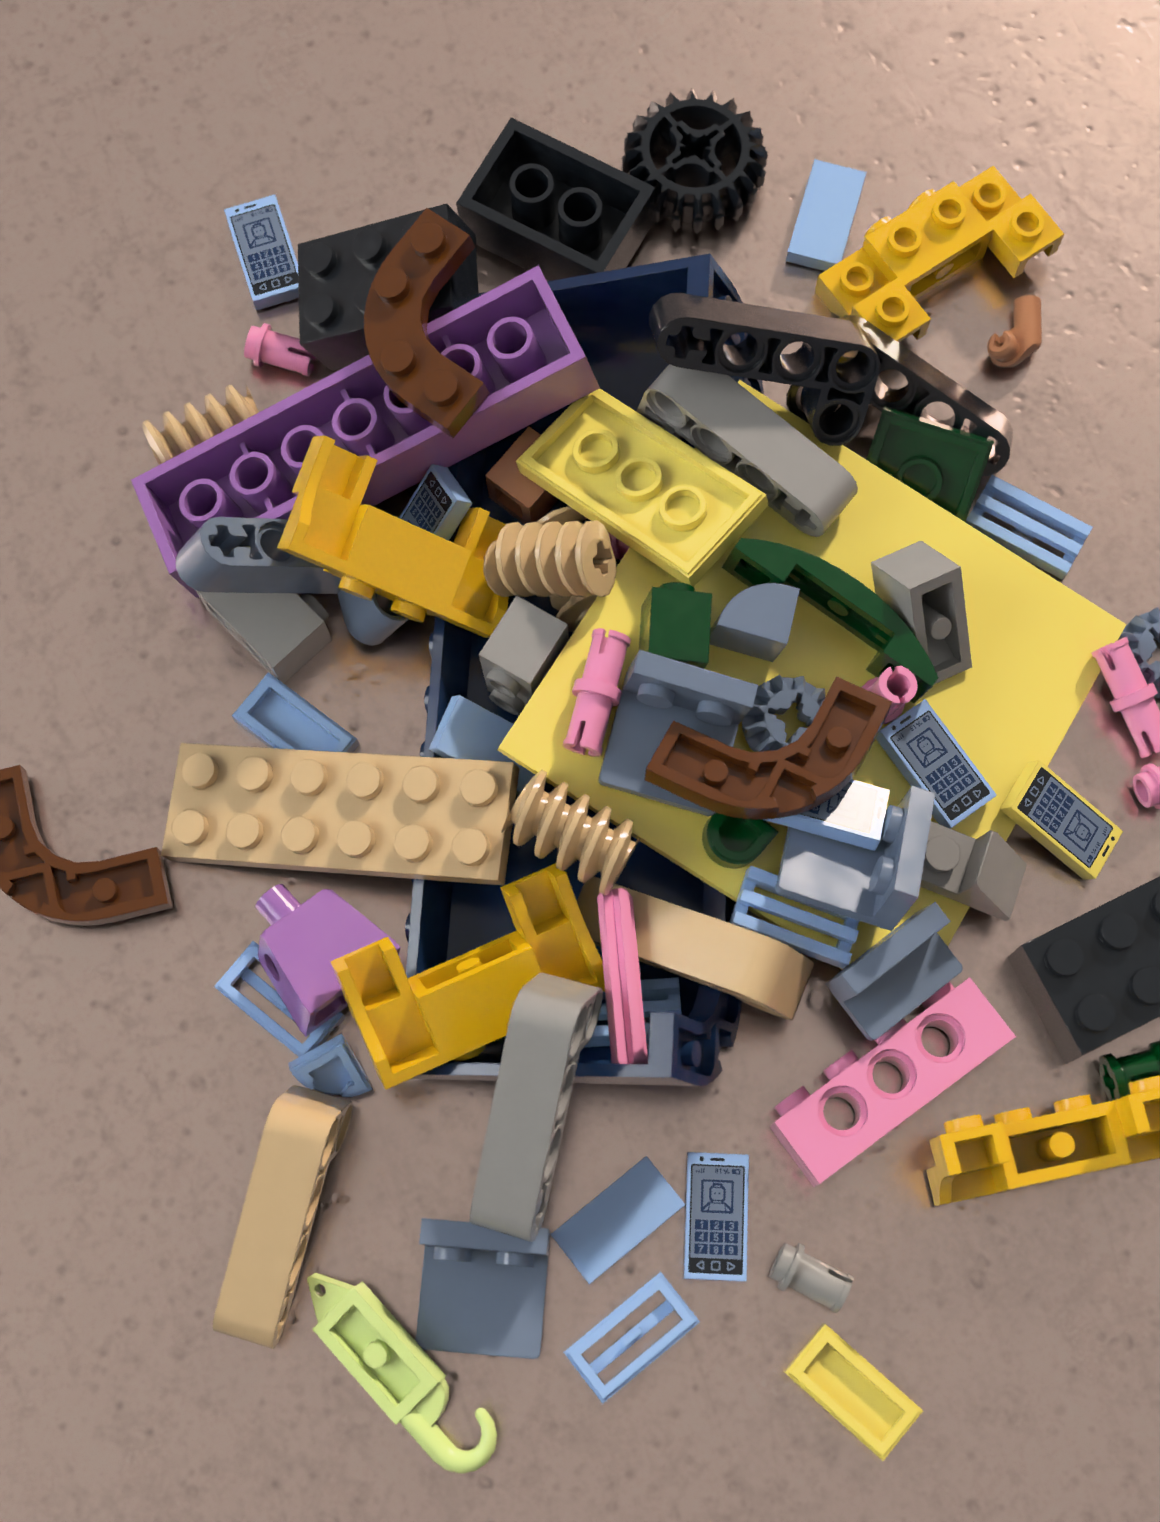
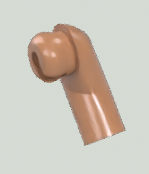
(1023, 338)

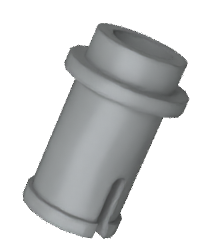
(810, 1277)

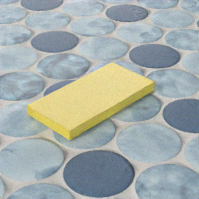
(643, 485)

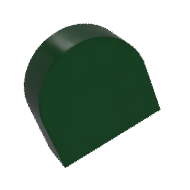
(735, 840)

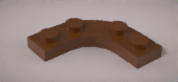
(398, 323)
(778, 780)
(68, 889)

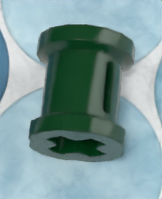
(1120, 1071)

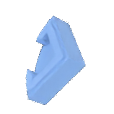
(331, 1069)

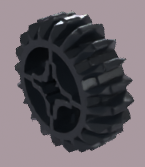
(697, 140)

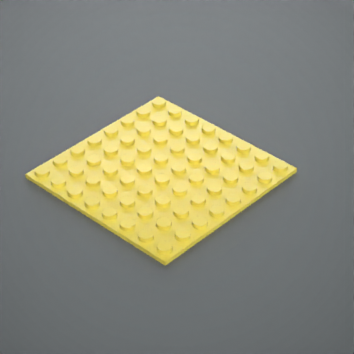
(1009, 709)

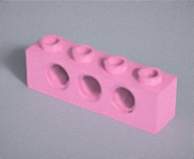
(973, 1034)

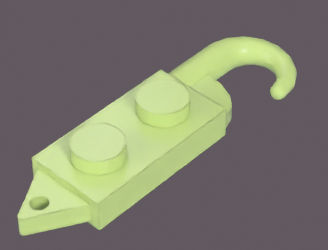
(393, 1370)

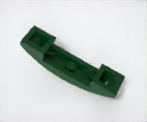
(840, 599)

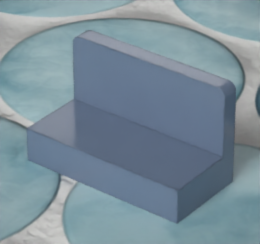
(896, 973)

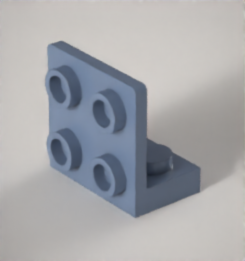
(651, 698)
(858, 881)
(481, 1290)

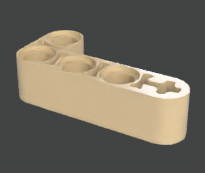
(710, 951)
(279, 1212)

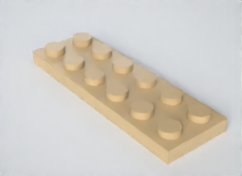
(342, 812)

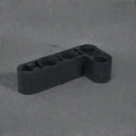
(693, 335)
(924, 387)

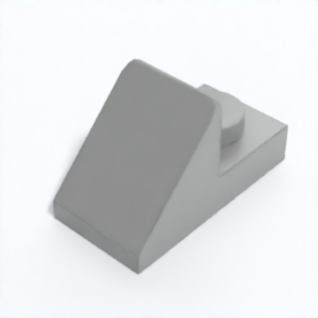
(973, 871)

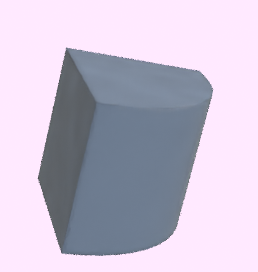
(757, 621)

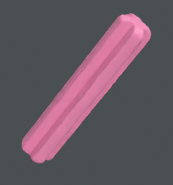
(622, 978)

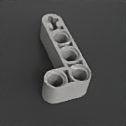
(751, 443)
(531, 1101)

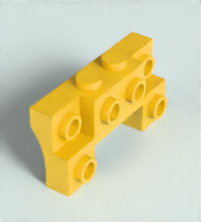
(932, 244)
(386, 553)
(470, 998)
(1051, 1147)

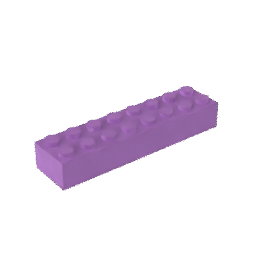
(506, 338)

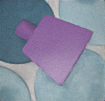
(303, 943)

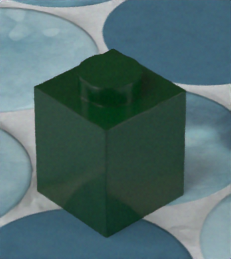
(677, 623)

